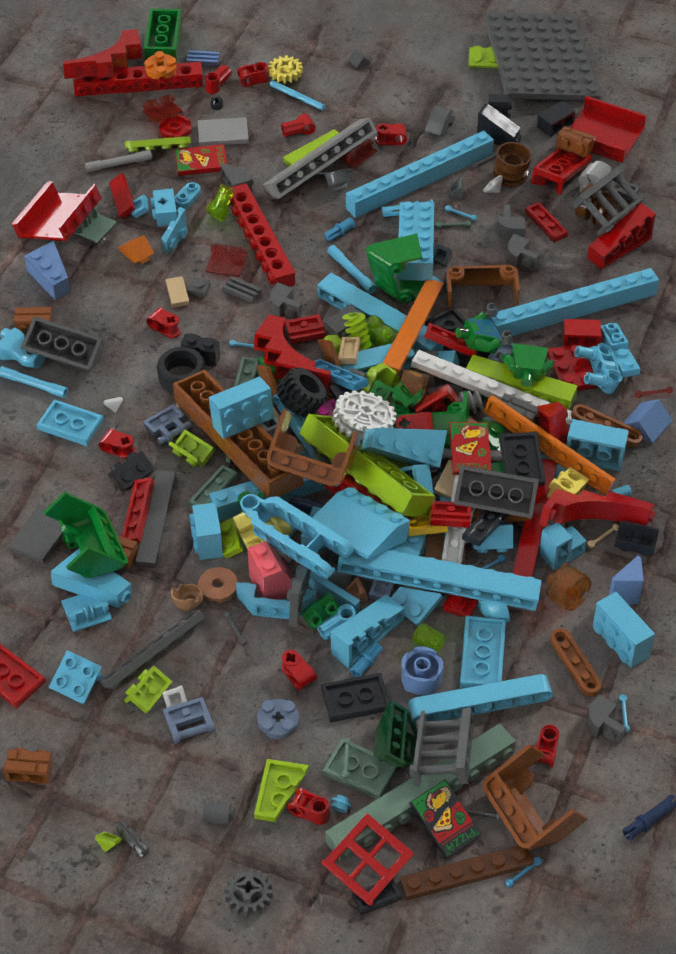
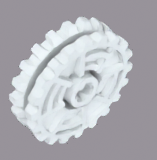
(362, 412)

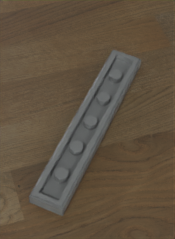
(156, 519)

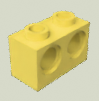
(568, 481)

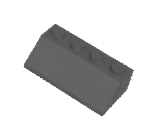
(63, 344)
(496, 491)

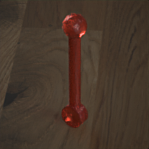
(639, 393)

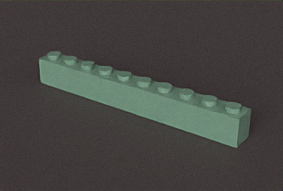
(394, 806)

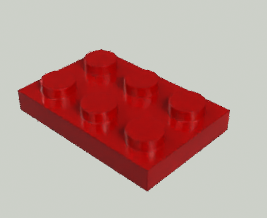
(570, 368)

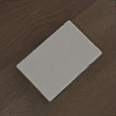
(223, 131)

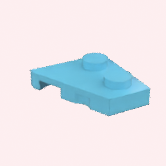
(175, 232)
(416, 603)

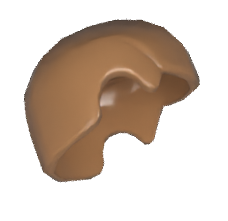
(187, 597)

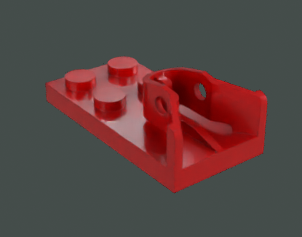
(559, 168)

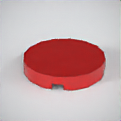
(175, 127)

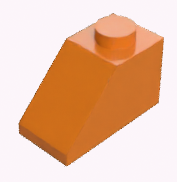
(137, 250)

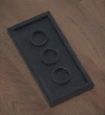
(450, 321)

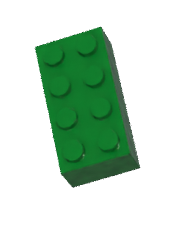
(163, 32)

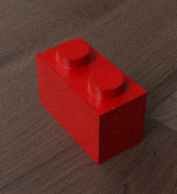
(581, 332)

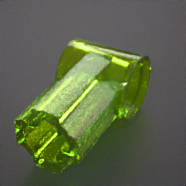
(218, 207)

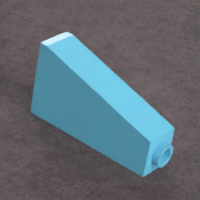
(105, 588)

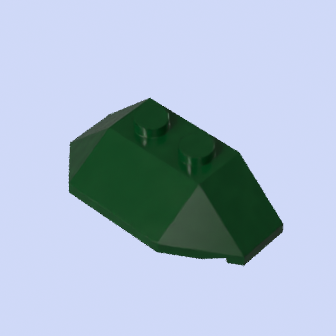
(395, 737)

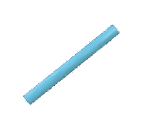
(297, 95)

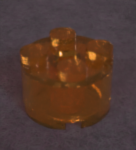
(414, 381)
(567, 587)

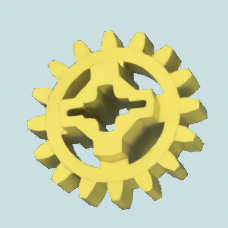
(285, 69)

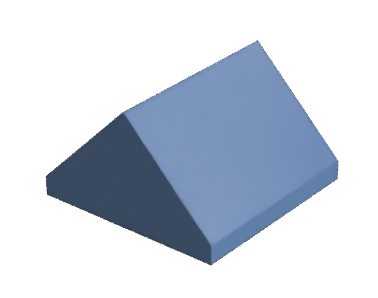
(650, 420)
(629, 582)

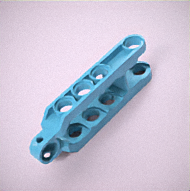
(262, 510)

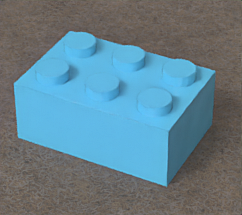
(241, 407)
(598, 443)
(623, 630)

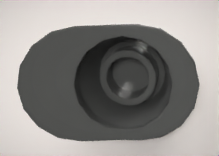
(338, 179)

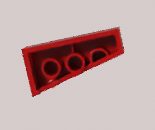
(624, 237)

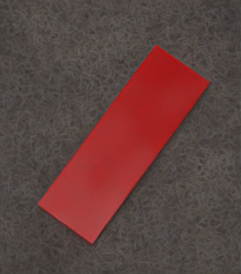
(122, 195)
(546, 222)
(448, 339)

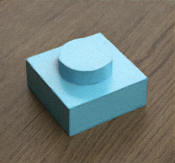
(141, 206)

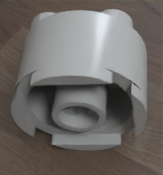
(593, 173)

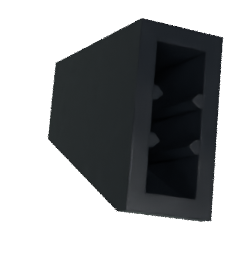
(497, 126)

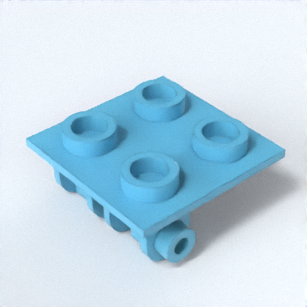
(85, 611)
(75, 677)

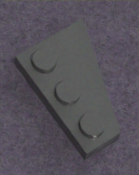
(296, 593)

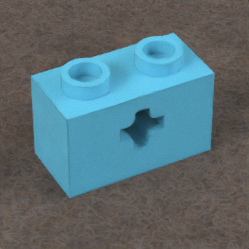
(164, 206)

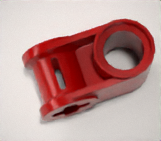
(255, 74)
(392, 133)
(164, 323)
(417, 421)
(117, 443)
(297, 669)
(548, 746)
(306, 806)

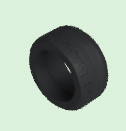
(178, 357)

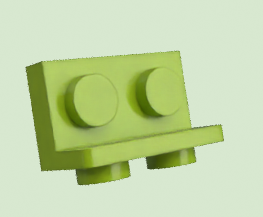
(148, 689)

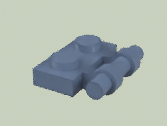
(165, 420)

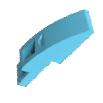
(616, 340)

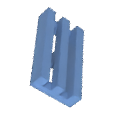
(206, 58)

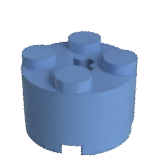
(421, 671)

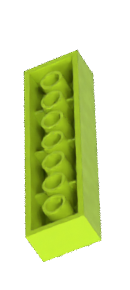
(369, 469)

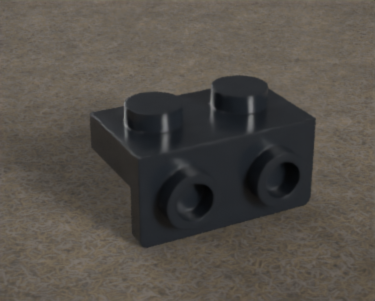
(133, 469)
(636, 538)

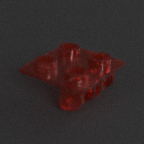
(166, 109)
(359, 153)
(226, 260)

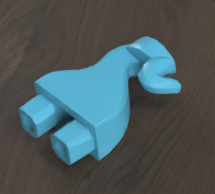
(11, 349)

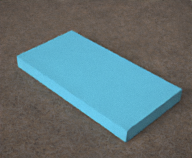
(482, 651)

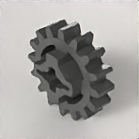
(240, 886)

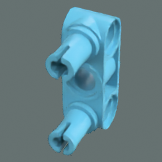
(604, 365)

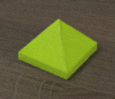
(107, 840)

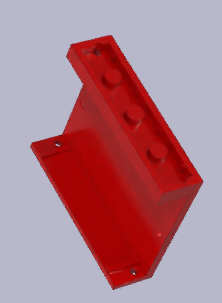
(612, 125)
(55, 214)

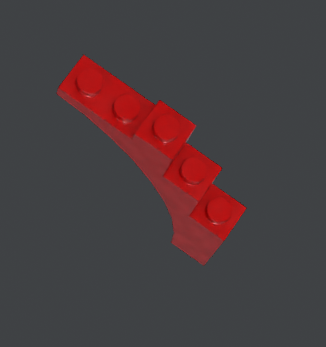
(103, 63)

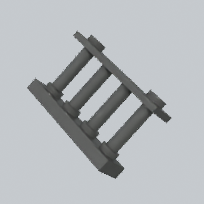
(606, 184)
(461, 753)

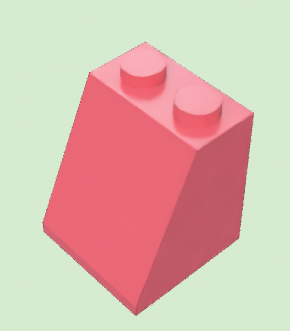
(269, 571)

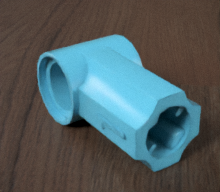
(335, 620)

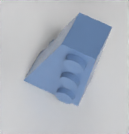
(47, 269)

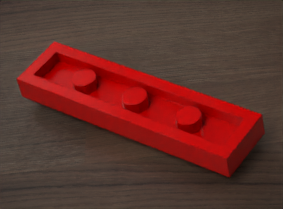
(138, 509)

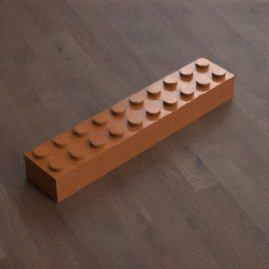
(246, 448)

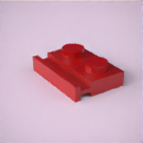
(305, 329)
(450, 514)
(460, 605)

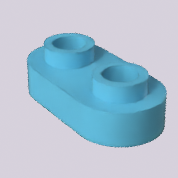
(187, 195)

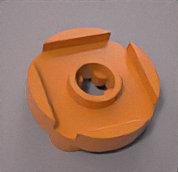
(160, 65)

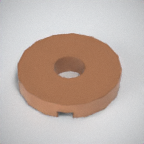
(214, 576)

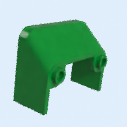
(389, 259)
(455, 413)
(94, 534)

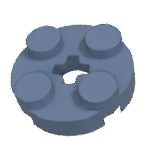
(275, 708)

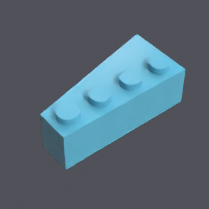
(407, 445)
(365, 629)

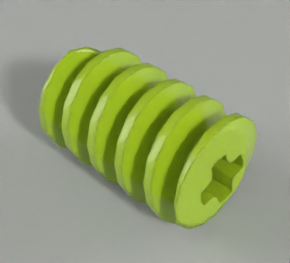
(357, 328)

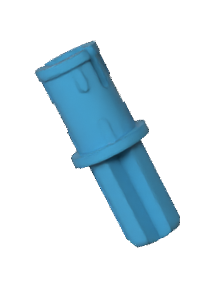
(339, 229)
(366, 660)

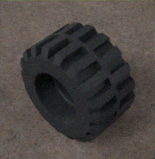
(301, 392)

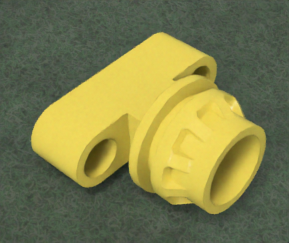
(246, 530)

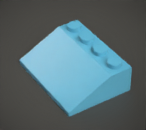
(363, 522)

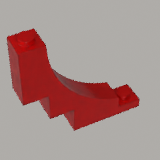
(280, 354)
(616, 507)

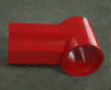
(216, 79)
(302, 124)

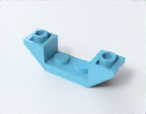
(267, 607)

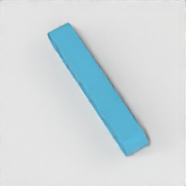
(482, 698)

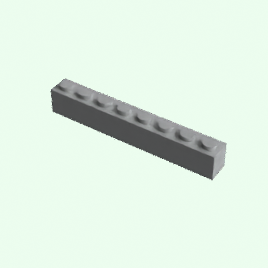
(319, 158)

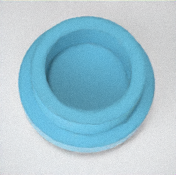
(340, 804)

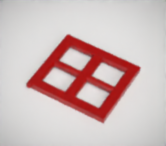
(367, 859)

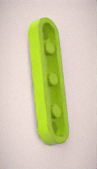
(150, 144)

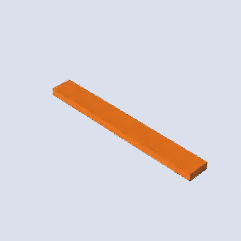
(413, 325)
(549, 445)

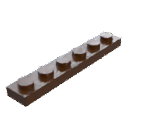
(465, 872)

